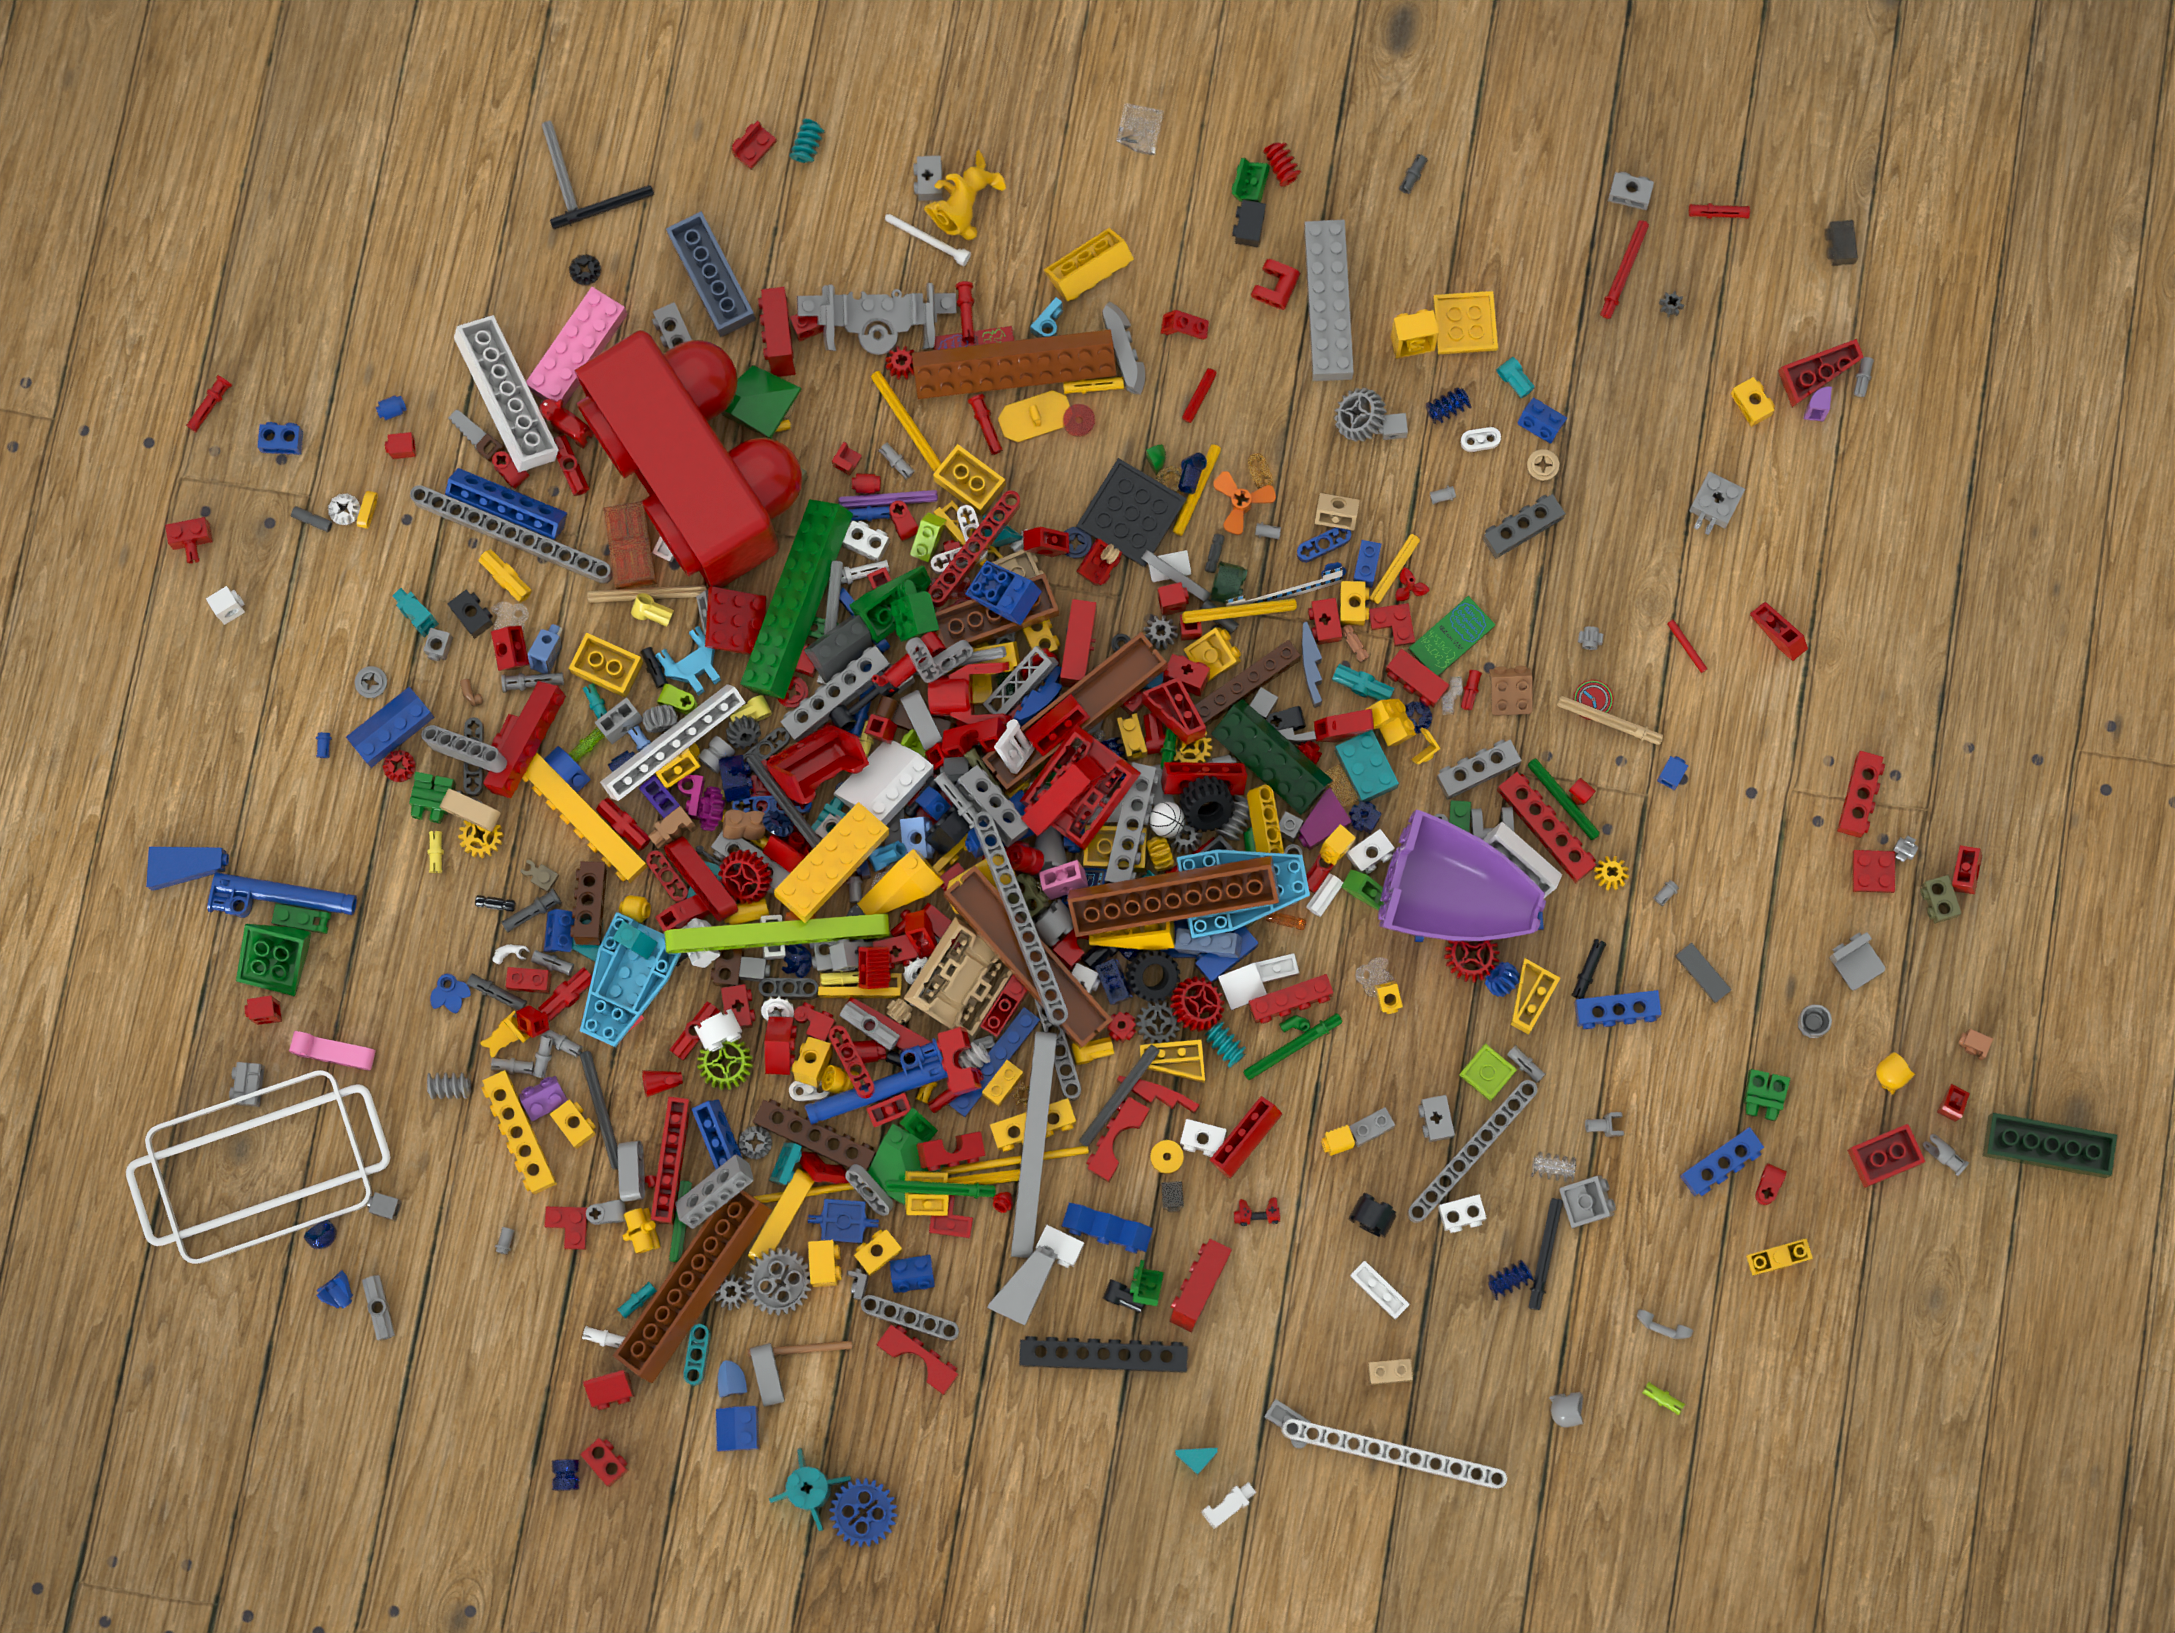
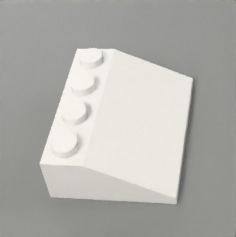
(887, 782)

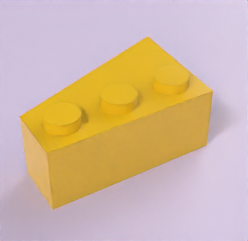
(1178, 1059)

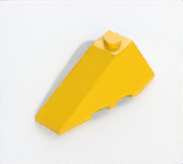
(904, 883)
(1146, 937)

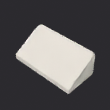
(1178, 560)

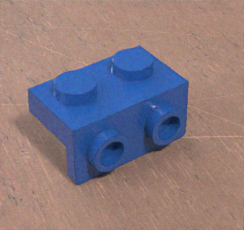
(1541, 420)
(912, 1274)

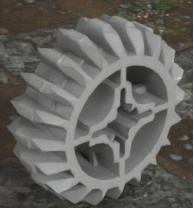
(1356, 404)

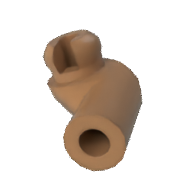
(467, 692)

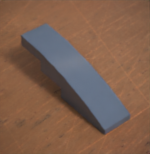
(1310, 658)

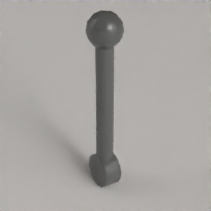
(700, 850)

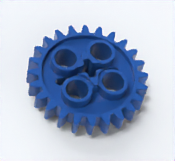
(850, 1497)

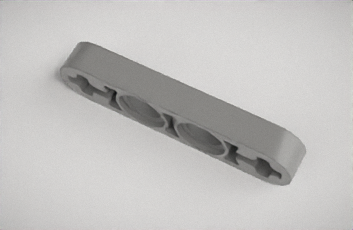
(1175, 575)

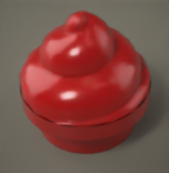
(1003, 1202)

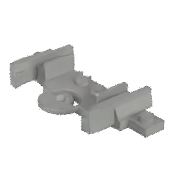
(895, 312)

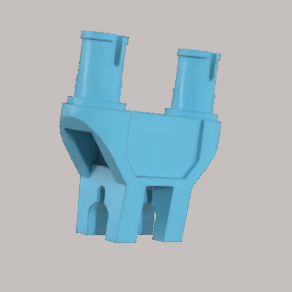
(693, 665)

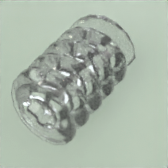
(1553, 1166)

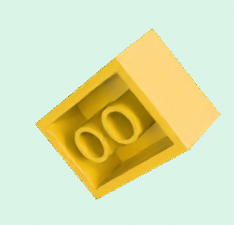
(1414, 333)
(969, 480)
(606, 665)
(1100, 848)

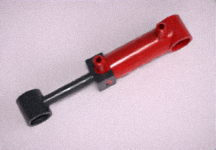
(886, 683)

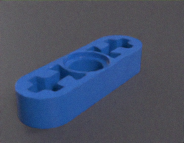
(1308, 544)

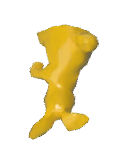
(956, 213)

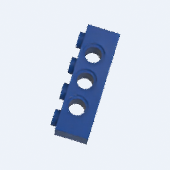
(1648, 999)
(716, 1132)
(1746, 1140)

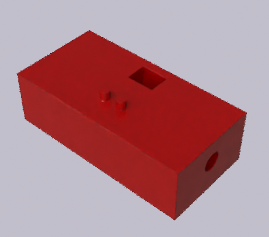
(1078, 642)

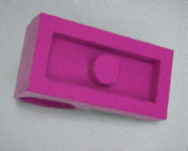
(695, 793)

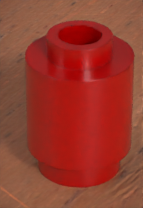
(866, 483)

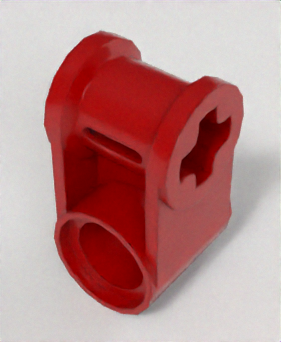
(509, 470)
(904, 523)
(1770, 1180)

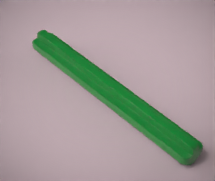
(1564, 800)

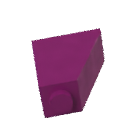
(1323, 821)

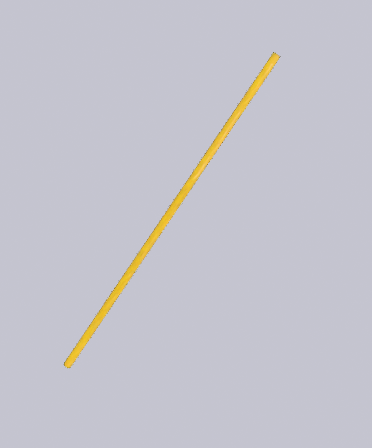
(950, 1170)

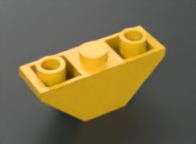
(1779, 1257)

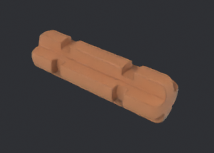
(1355, 643)

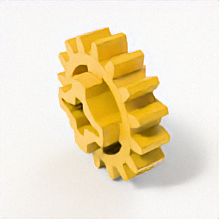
(1196, 753)
(473, 839)

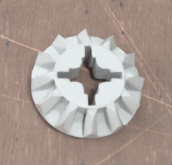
(344, 518)
(911, 971)
(769, 1006)

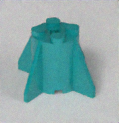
(818, 1494)

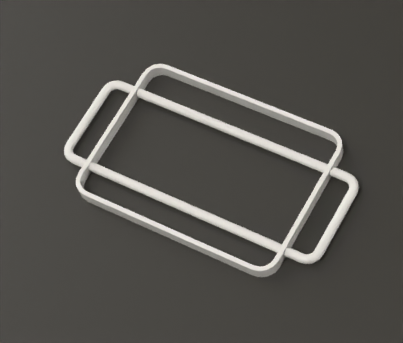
(152, 1158)

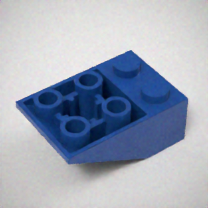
(1004, 592)

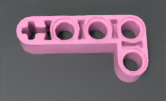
(331, 1051)

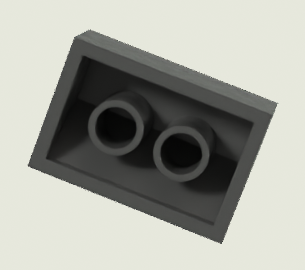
(839, 647)

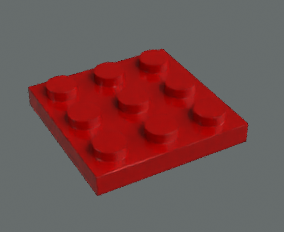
(733, 620)

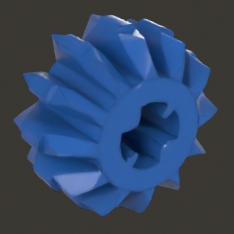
(1502, 979)

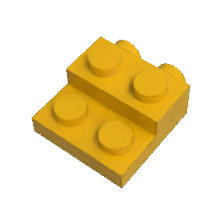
(1214, 651)

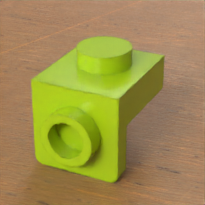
(913, 742)

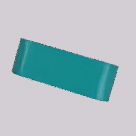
(699, 1365)

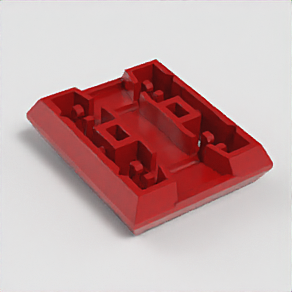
(1093, 798)

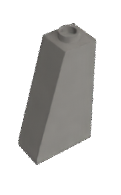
(1022, 1291)

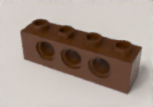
(589, 933)

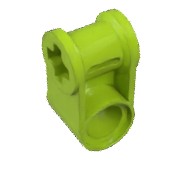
(675, 697)

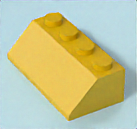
(1089, 264)

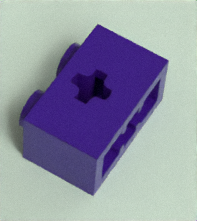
(659, 796)

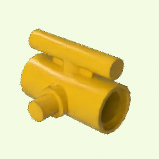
(641, 1230)

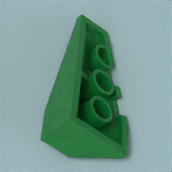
(875, 605)

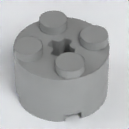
(1053, 923)

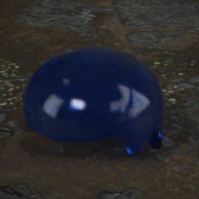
(321, 1235)

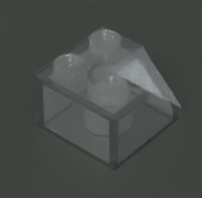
(1140, 128)

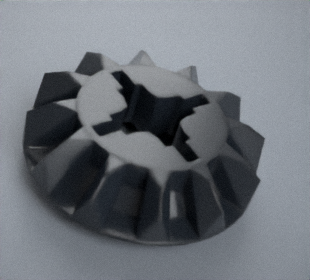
(585, 278)

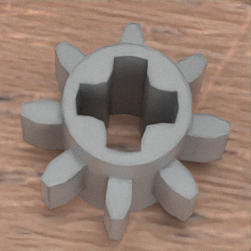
(1590, 638)
(1905, 848)

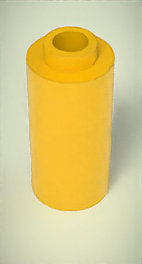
(749, 912)

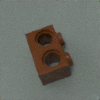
(731, 965)

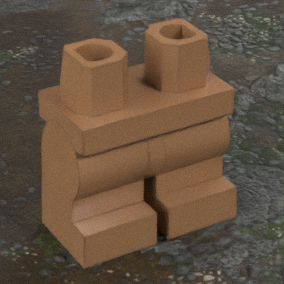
(671, 828)

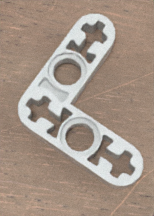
(962, 521)

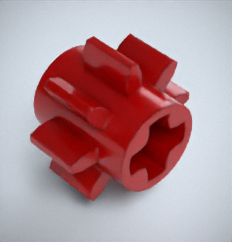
(1310, 750)

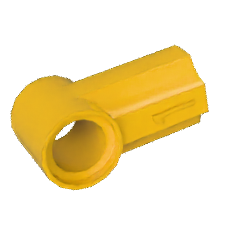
(1092, 1050)

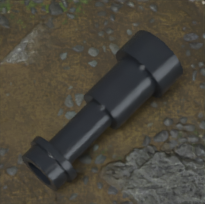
(910, 811)

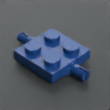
(843, 1221)

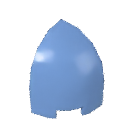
(731, 1379)

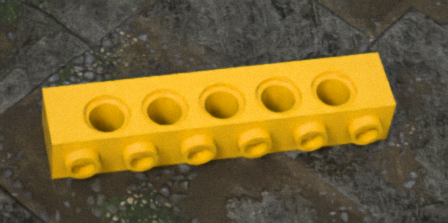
(544, 1178)

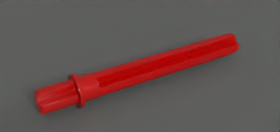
(1612, 298)

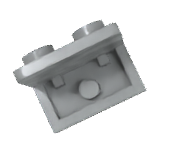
(1857, 961)

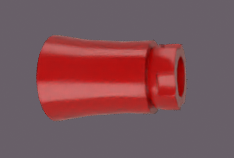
(869, 1051)

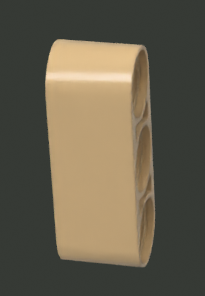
(470, 810)

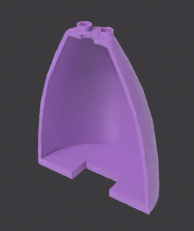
(1455, 886)

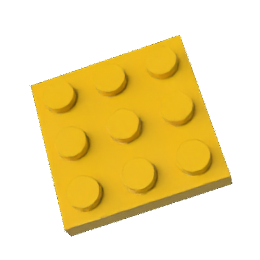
(1465, 322)

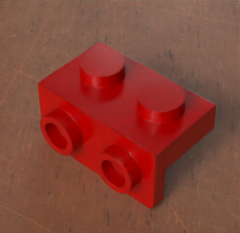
(1094, 568)

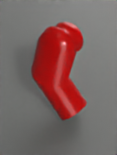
(900, 928)

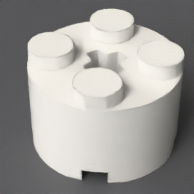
(718, 1030)

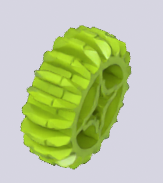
(733, 1061)

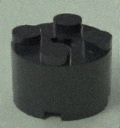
(1373, 1216)

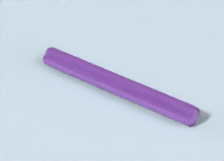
(888, 499)

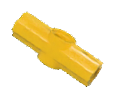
(505, 575)

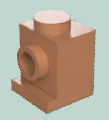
(1975, 1043)

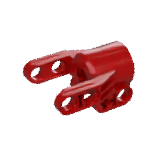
(953, 693)

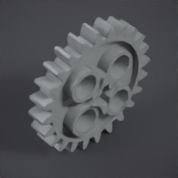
(762, 1272)

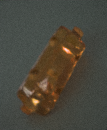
(1286, 920)

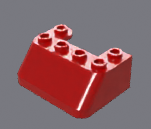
(815, 760)

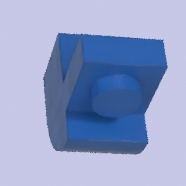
(567, 769)

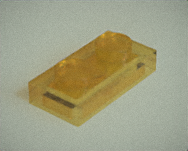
(1341, 786)

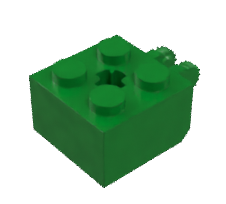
(913, 612)

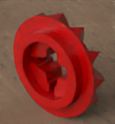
(800, 687)
(401, 774)

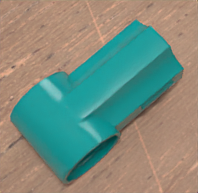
(1513, 373)

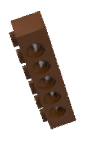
(1248, 682)
(769, 1109)

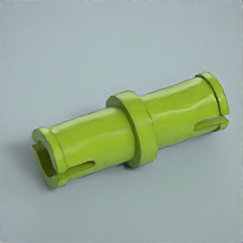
(1663, 1398)

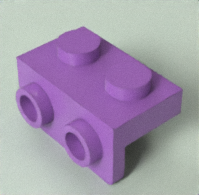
(542, 1098)

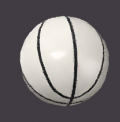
(1166, 819)

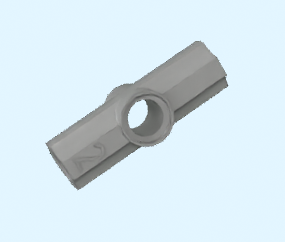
(859, 1018)
(375, 1294)

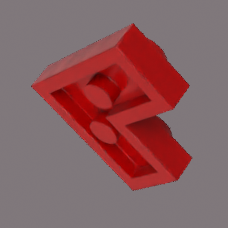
(1394, 617)
(820, 1171)
(574, 1222)
(951, 1224)

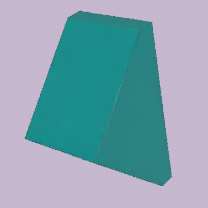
(1006, 537)
(1196, 1458)

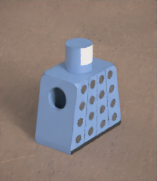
(545, 650)

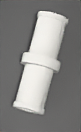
(602, 1337)

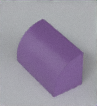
(1819, 405)

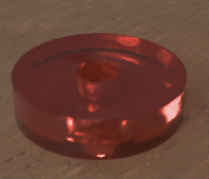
(1078, 429)

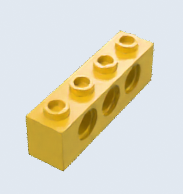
(1001, 1129)

